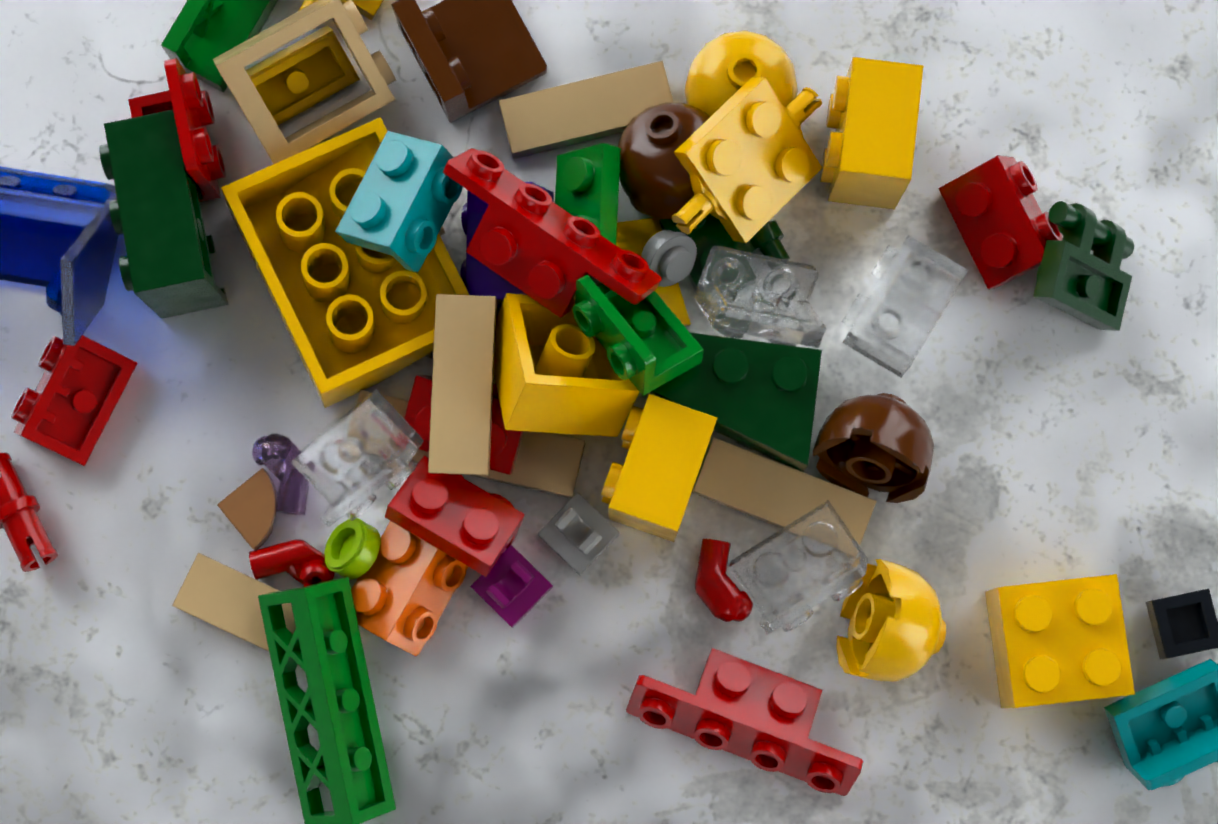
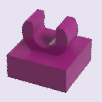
(512, 586)

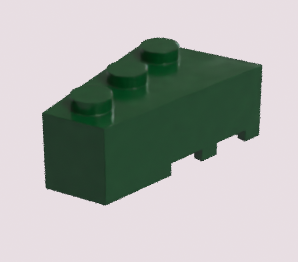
(159, 217)
(756, 391)

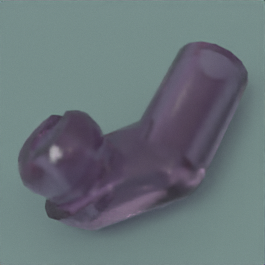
(276, 454)

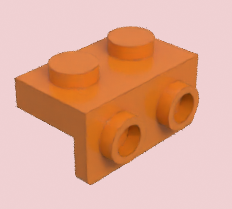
(406, 589)

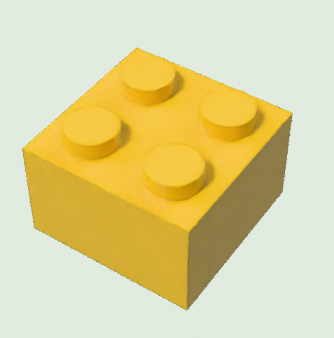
(875, 133)
(555, 374)
(660, 467)
(1059, 641)

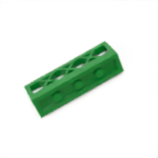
(210, 29)
(335, 703)

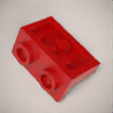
(72, 397)

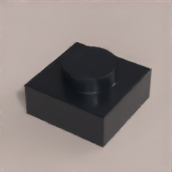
(1183, 623)

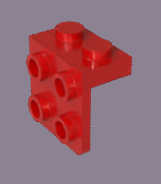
(192, 115)

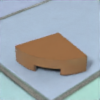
(252, 508)

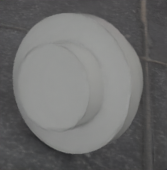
(670, 256)

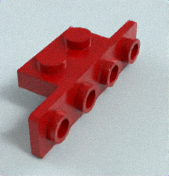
(539, 242)
(751, 716)

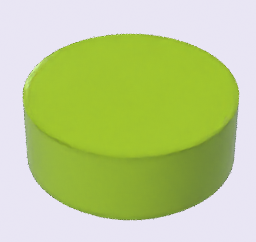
(352, 548)

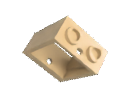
(350, 26)

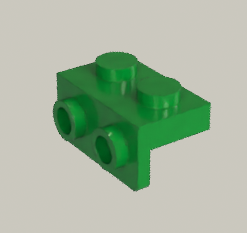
(590, 186)
(640, 339)

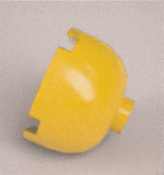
(730, 62)
(891, 624)

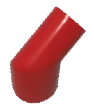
(293, 557)
(714, 585)

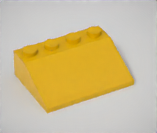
(344, 305)

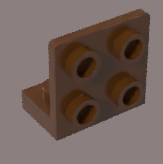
(470, 50)

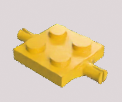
(748, 160)

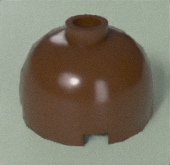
(648, 165)
(876, 446)

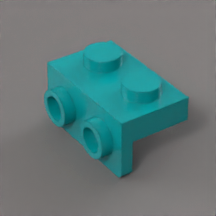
(401, 200)
(1169, 726)

